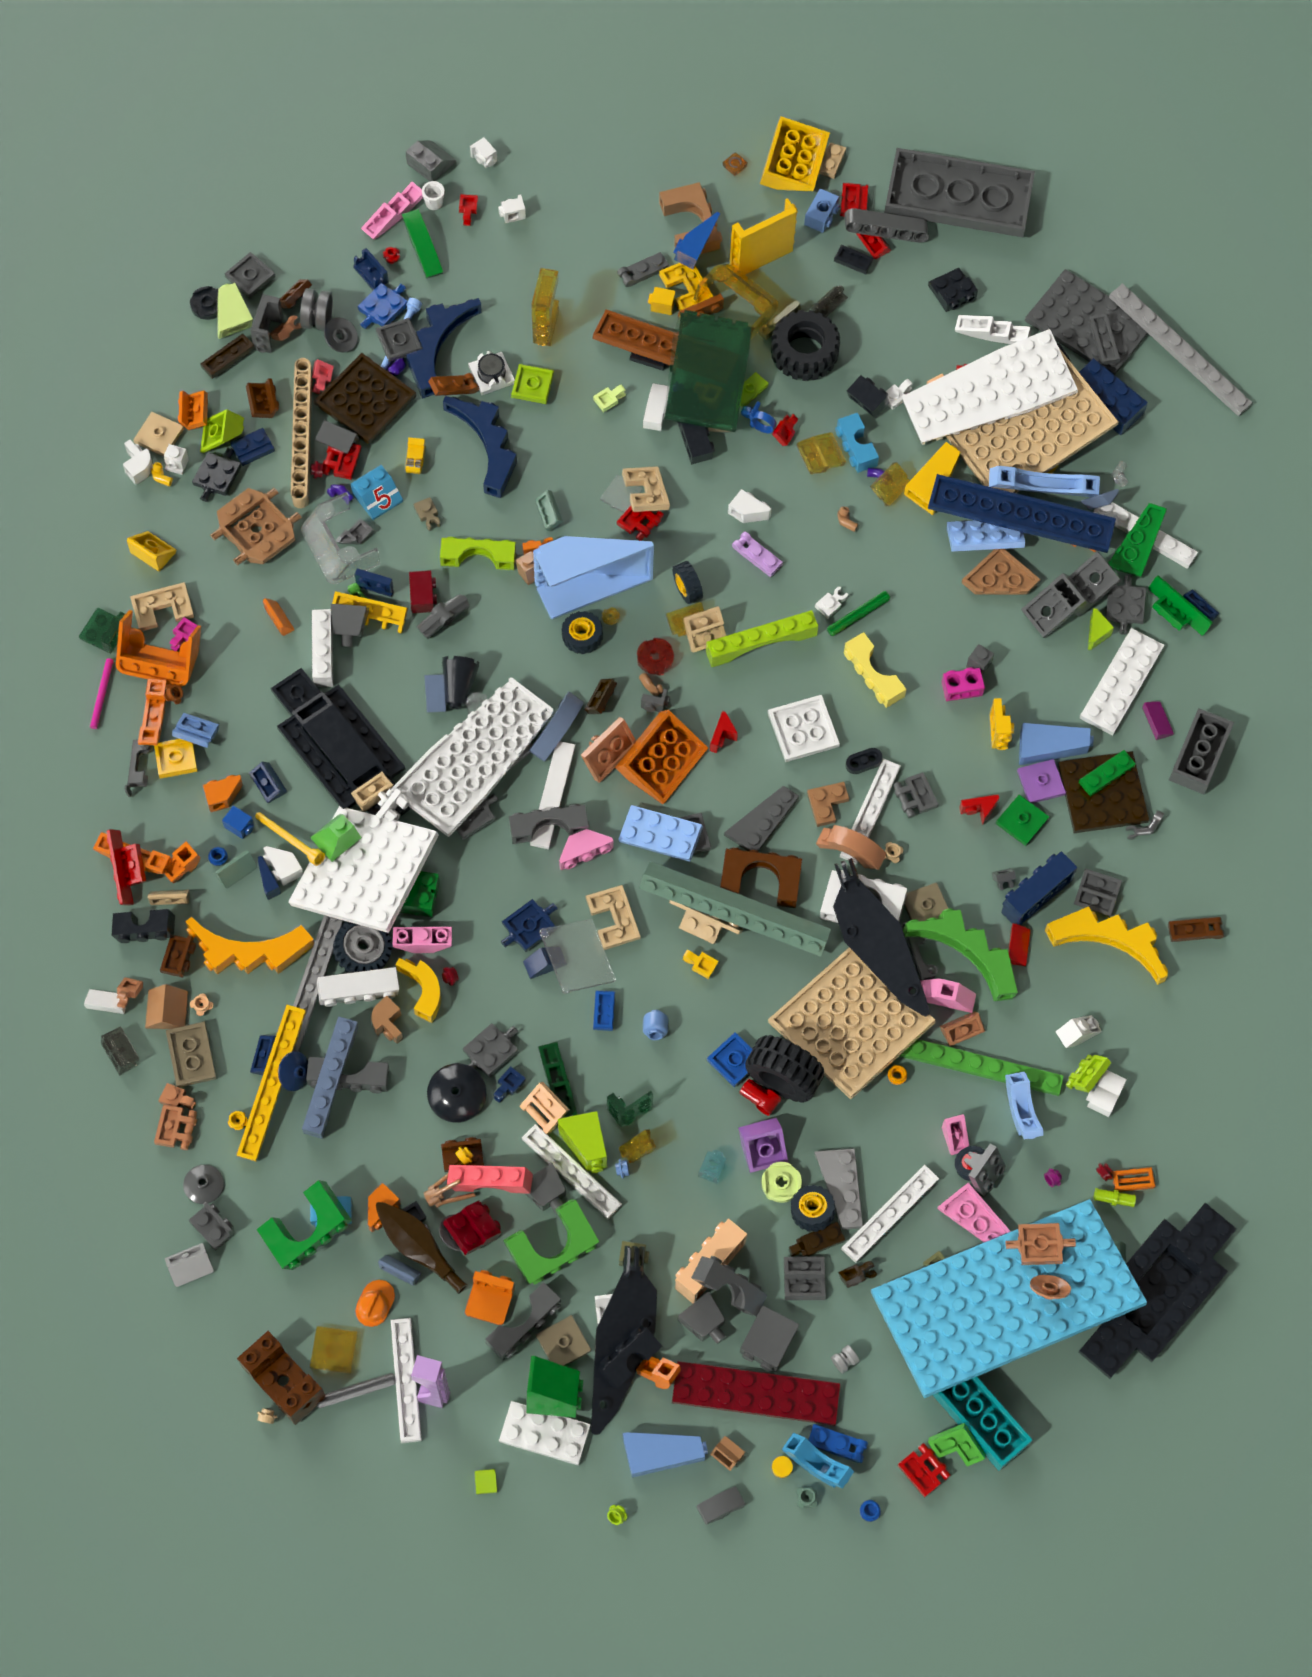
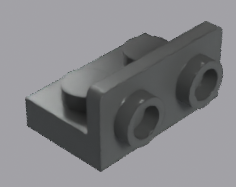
(212, 1226)

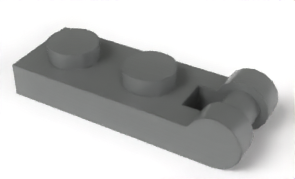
(643, 269)

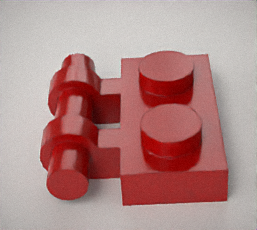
(345, 464)
(632, 521)
(919, 1473)

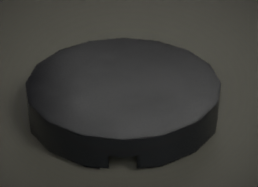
(205, 303)

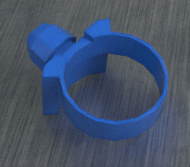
(754, 414)

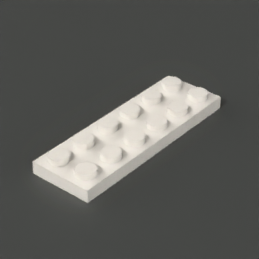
(1121, 681)

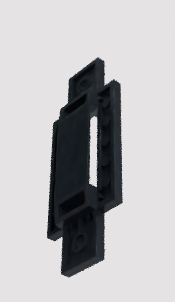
(340, 733)
(1171, 1287)

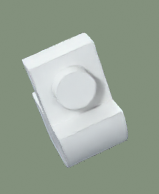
(139, 465)

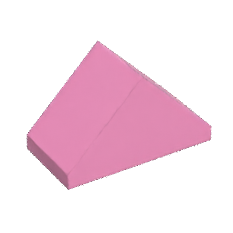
(955, 1133)

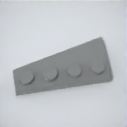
(841, 1178)

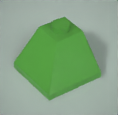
(336, 837)

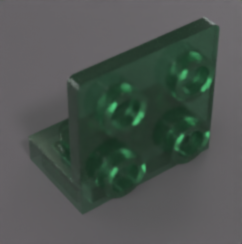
(102, 630)
(627, 1115)

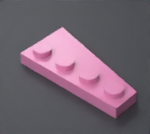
(973, 1214)

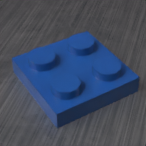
(730, 1059)

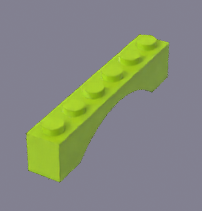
(788, 629)

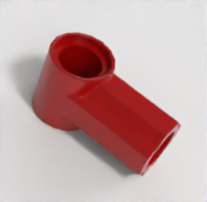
(765, 1100)

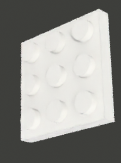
(803, 728)

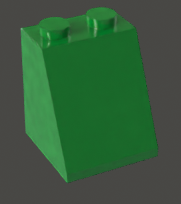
(553, 1389)

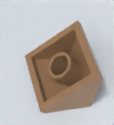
(166, 1007)

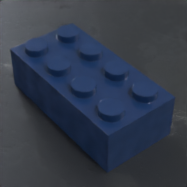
(1116, 395)
(1039, 888)

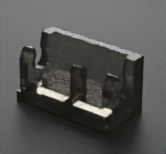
(119, 1050)

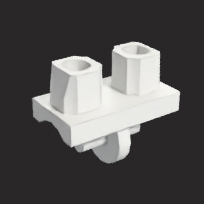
(390, 801)

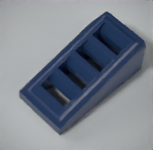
(270, 884)

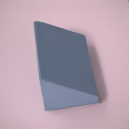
(1100, 500)
(399, 1269)

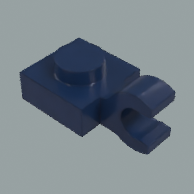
(509, 1082)

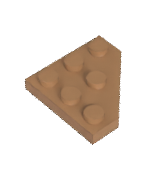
(1000, 575)

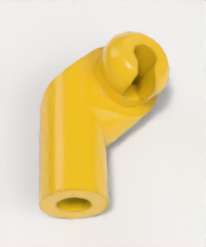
(158, 474)

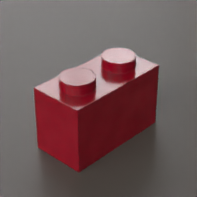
(421, 591)

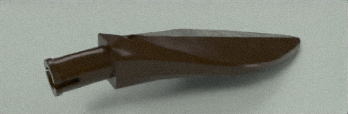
(417, 1243)

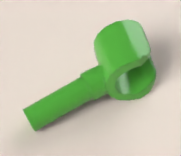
(355, 589)

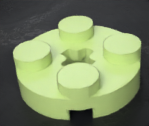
(772, 1175)

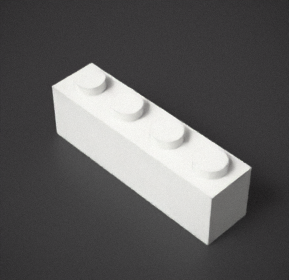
(322, 648)
(357, 986)

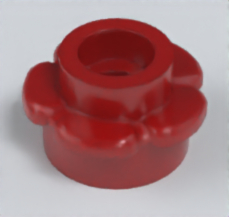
(391, 258)

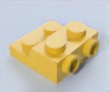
(1000, 726)

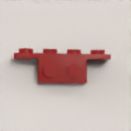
(127, 866)

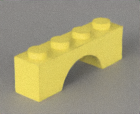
(886, 688)

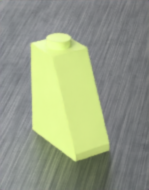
(232, 311)

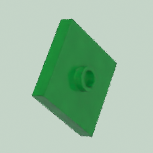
(1022, 820)

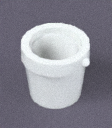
(433, 194)

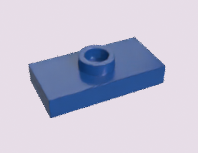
(604, 1010)

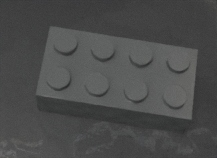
(1201, 751)

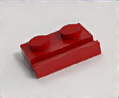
(853, 197)

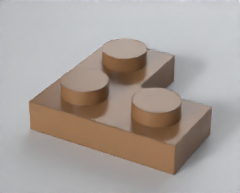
(823, 798)

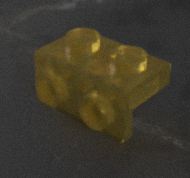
(676, 620)

